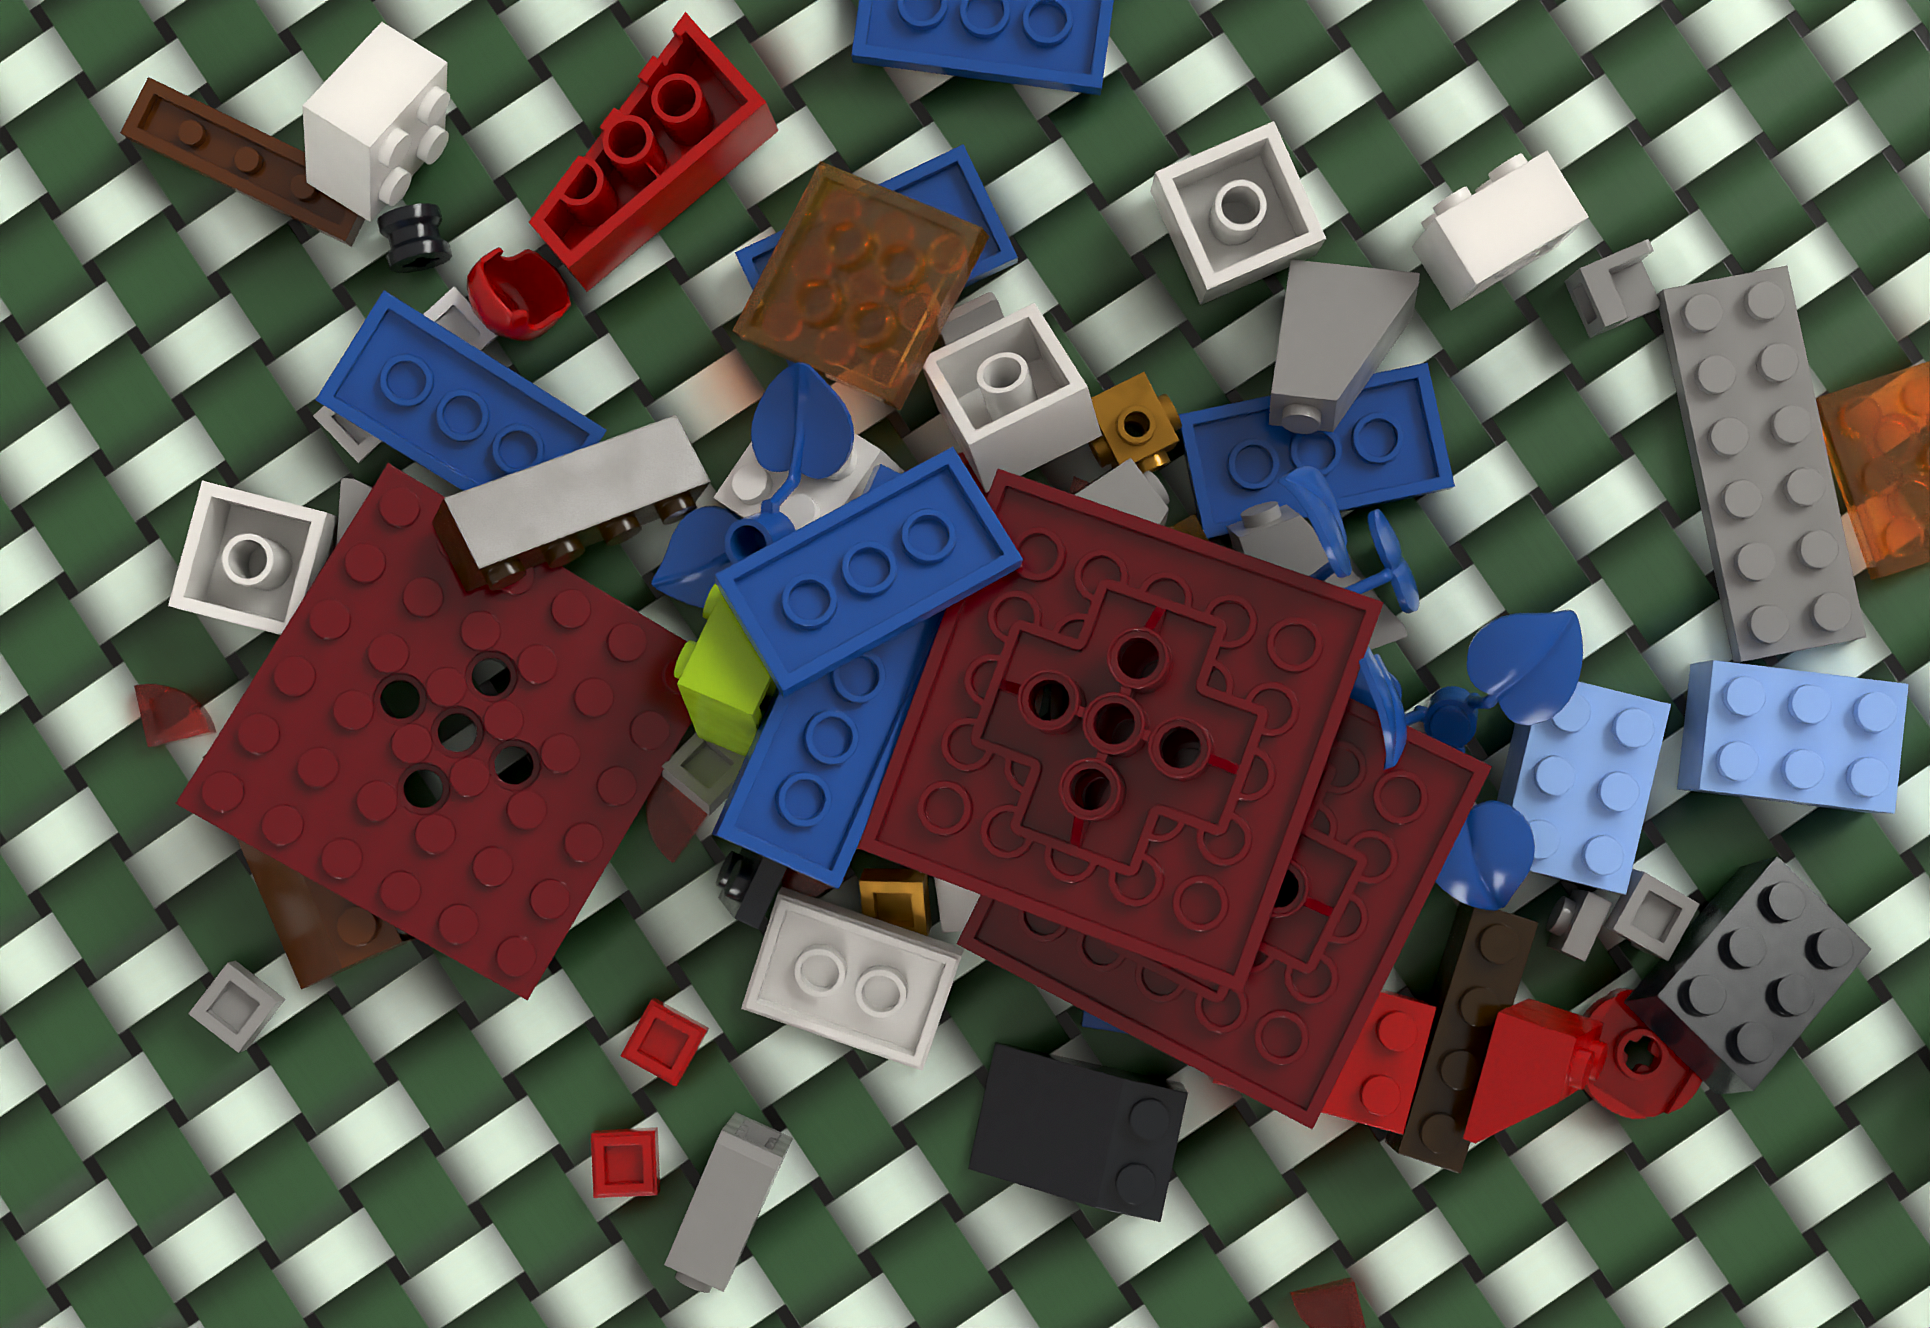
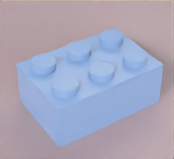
(1793, 736)
(1587, 784)

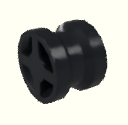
(414, 238)

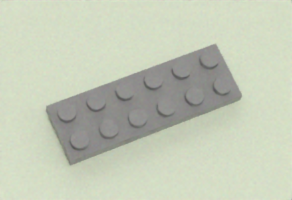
(1760, 464)

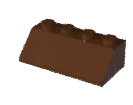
(316, 926)

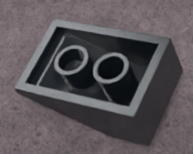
(1079, 1130)

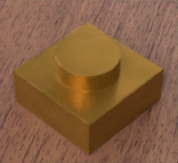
(897, 898)

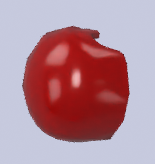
(517, 294)

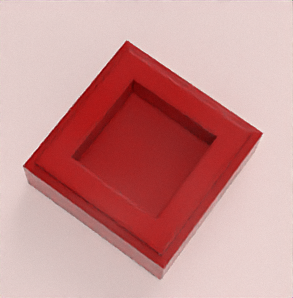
(664, 1042)
(625, 1162)

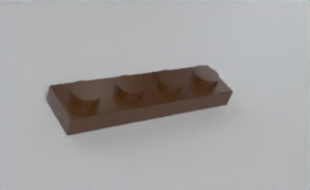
(235, 158)

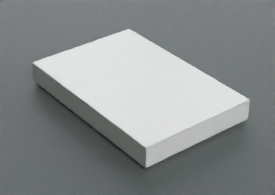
(852, 978)

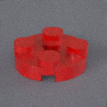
(1646, 1089)

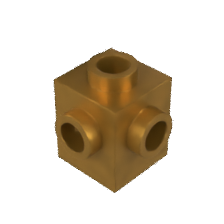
(1138, 405)

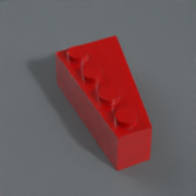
(654, 157)

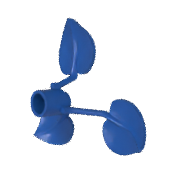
(795, 429)
(1319, 503)
(1532, 671)

